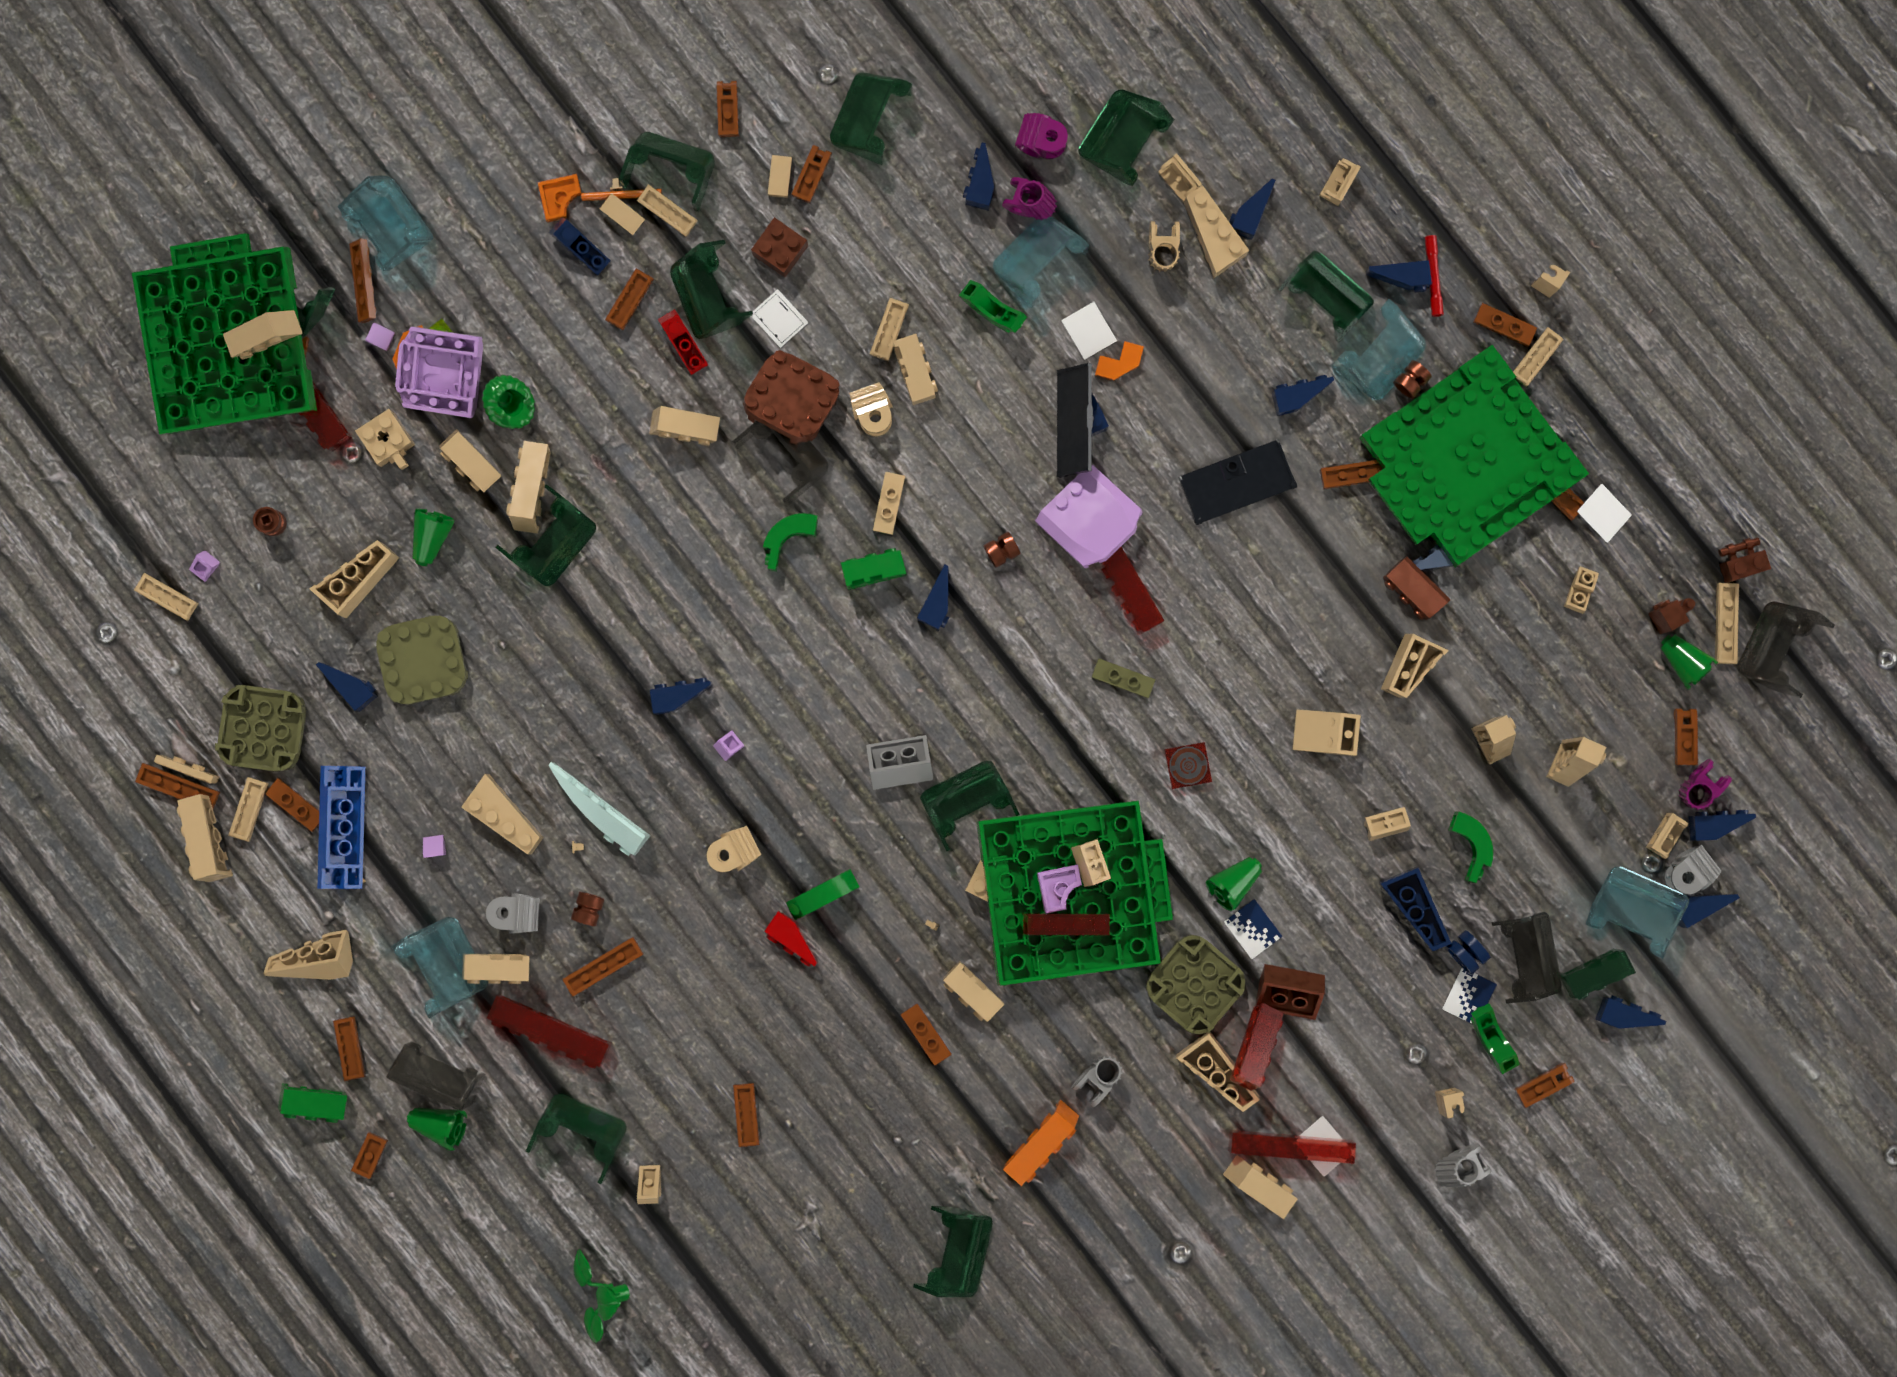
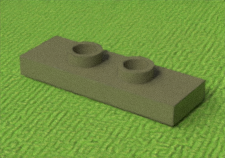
(1123, 678)

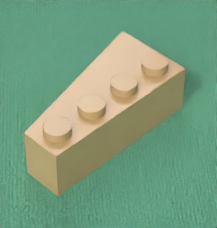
(355, 579)

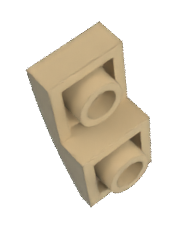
(622, 214)
(1581, 589)

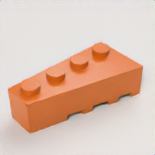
(1042, 1143)

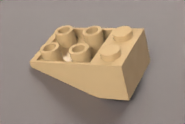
(1326, 732)

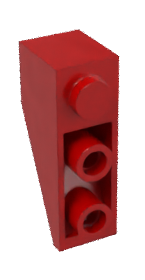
(682, 341)
(789, 934)

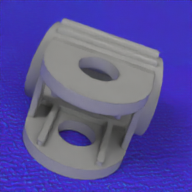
(1699, 871)
(522, 913)
(1091, 1077)
(1451, 1172)

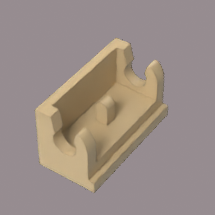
(1179, 177)
(1339, 181)
(1549, 285)
(1387, 823)
(1666, 835)
(1091, 863)
(1449, 1099)

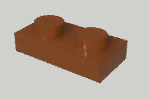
(369, 1155)

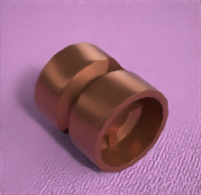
(1414, 377)
(269, 521)
(1002, 549)
(587, 908)

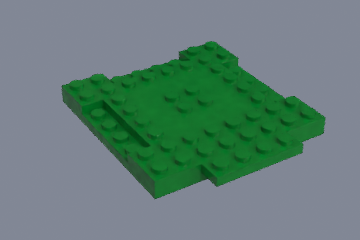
(183, 325)
(1469, 459)
(1134, 896)

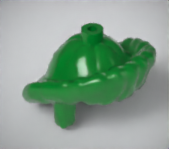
(508, 402)

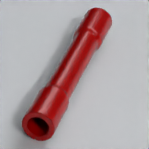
(1436, 298)

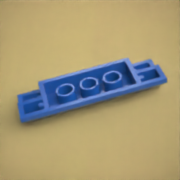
(341, 827)

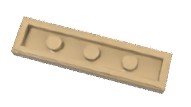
(1727, 623)

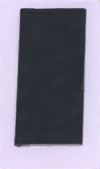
(1074, 420)
(1237, 482)

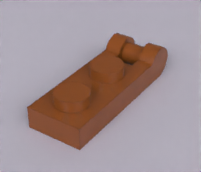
(727, 109)
(811, 174)
(1686, 737)
(1544, 1085)

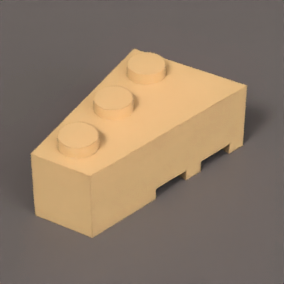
(262, 333)
(1496, 737)
(972, 992)
(1261, 1187)

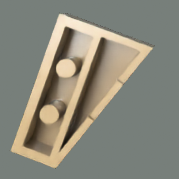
(915, 369)
(684, 425)
(469, 461)
(1411, 664)
(495, 968)

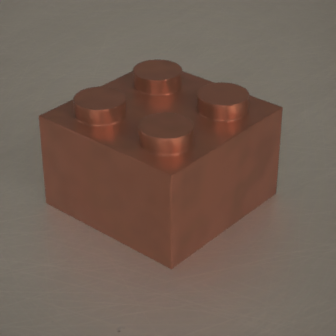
(779, 247)

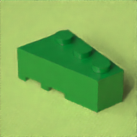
(873, 568)
(312, 1103)

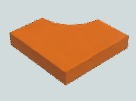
(557, 195)

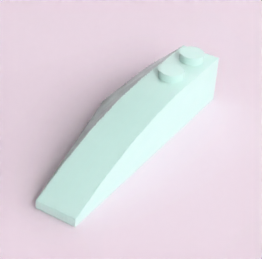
(605, 817)

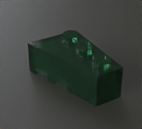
(1597, 973)

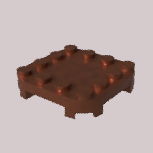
(791, 397)

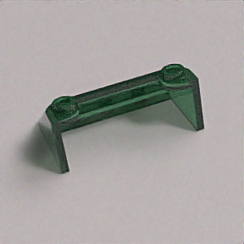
(862, 112)
(1122, 133)

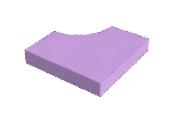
(1057, 885)

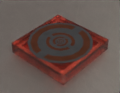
(1188, 765)

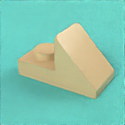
(649, 1184)

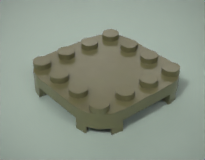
(421, 660)
(261, 728)
(1195, 984)

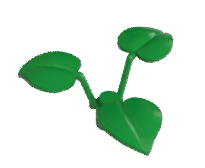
(607, 1295)

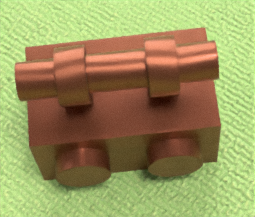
(1744, 566)
(1671, 615)

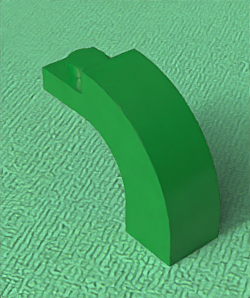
(991, 308)
(790, 526)
(1479, 840)
(822, 894)
(1493, 1040)

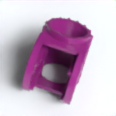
(1034, 135)
(1040, 202)
(1711, 789)

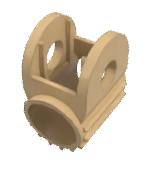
(1170, 242)
(869, 402)
(740, 847)

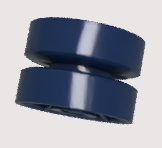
(1467, 952)

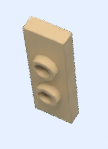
(667, 210)
(889, 329)
(1537, 356)
(889, 503)
(166, 596)
(178, 764)
(248, 809)

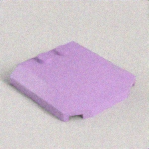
(439, 371)
(1090, 518)

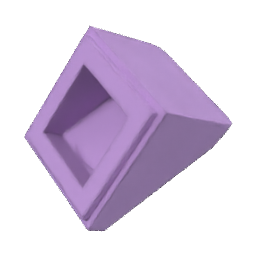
(380, 336)
(204, 565)
(728, 745)
(434, 846)

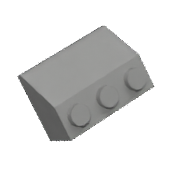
(899, 762)

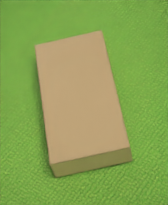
(779, 176)

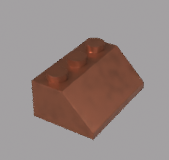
(1415, 589)
(1291, 991)

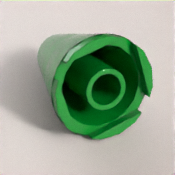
(429, 535)
(1687, 660)
(1234, 882)
(439, 1125)

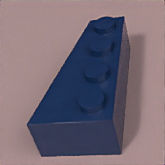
(1416, 903)

